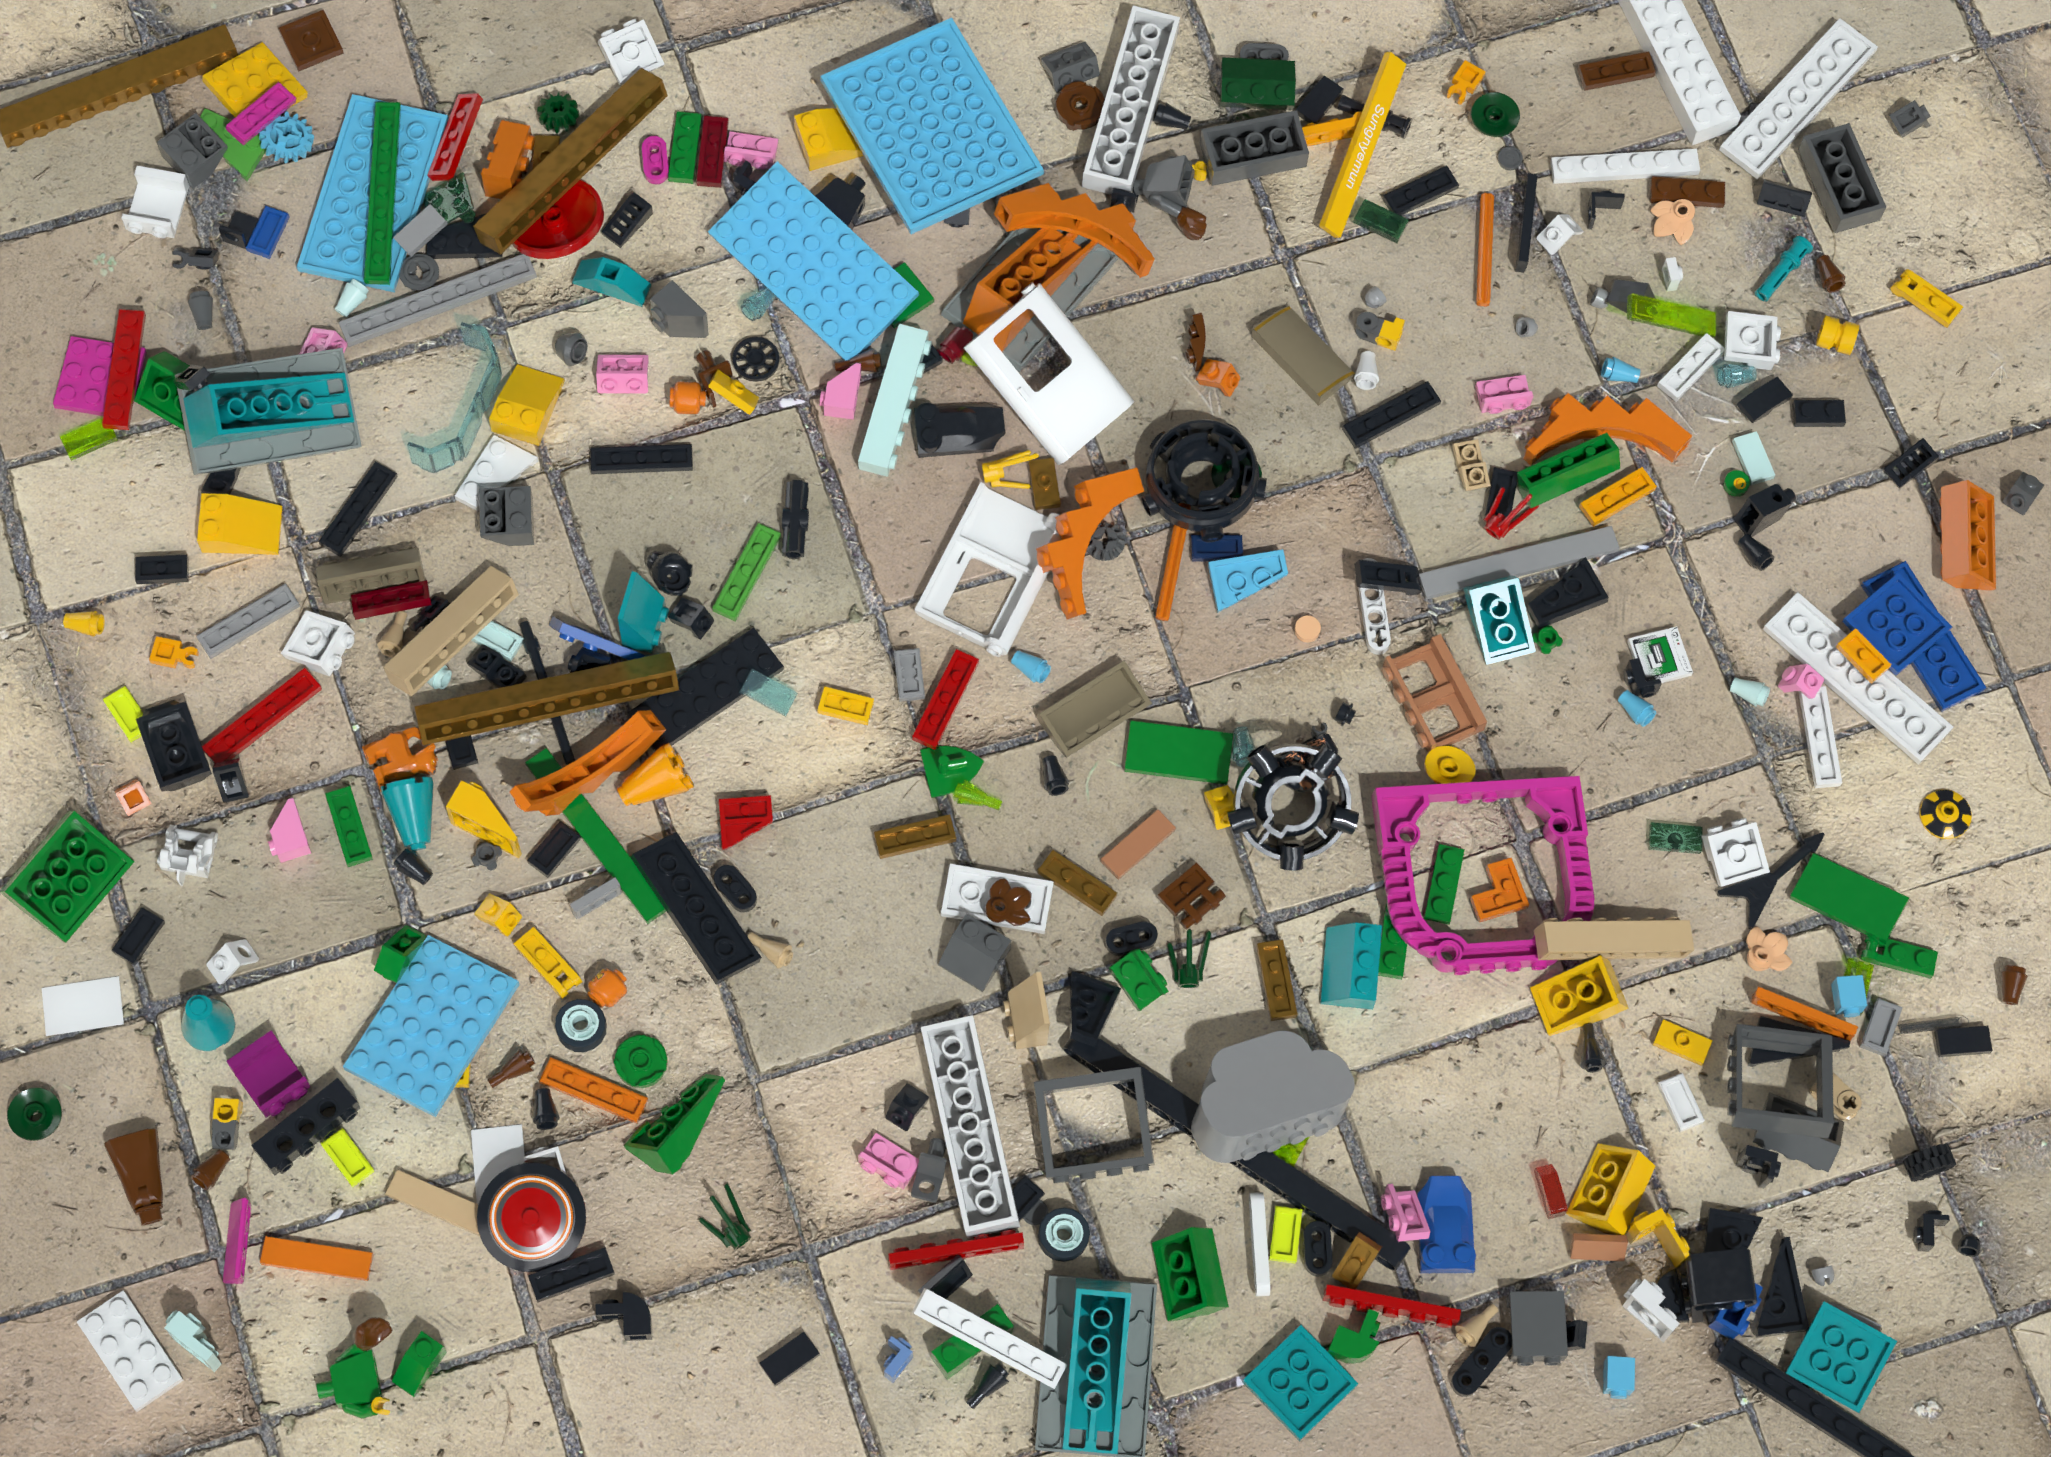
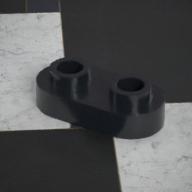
(736, 889)
(1130, 937)
(1317, 1249)

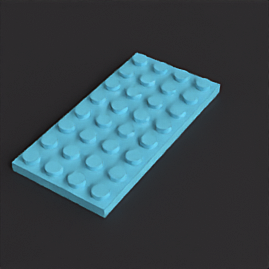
(340, 221)
(813, 263)

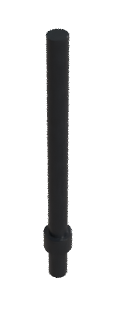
(532, 648)

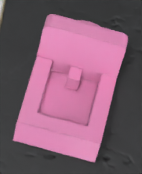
(1802, 679)

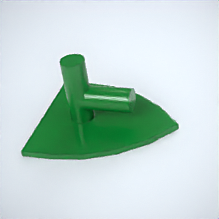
(947, 767)

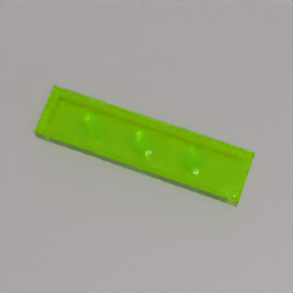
(1670, 315)

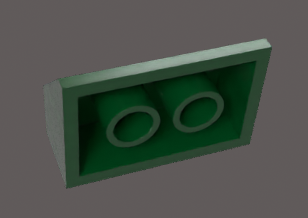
(1257, 83)

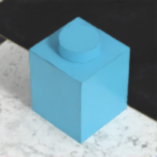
(1849, 995)
(1619, 1376)

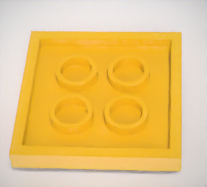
(249, 77)

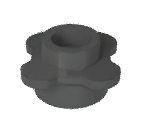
(485, 848)

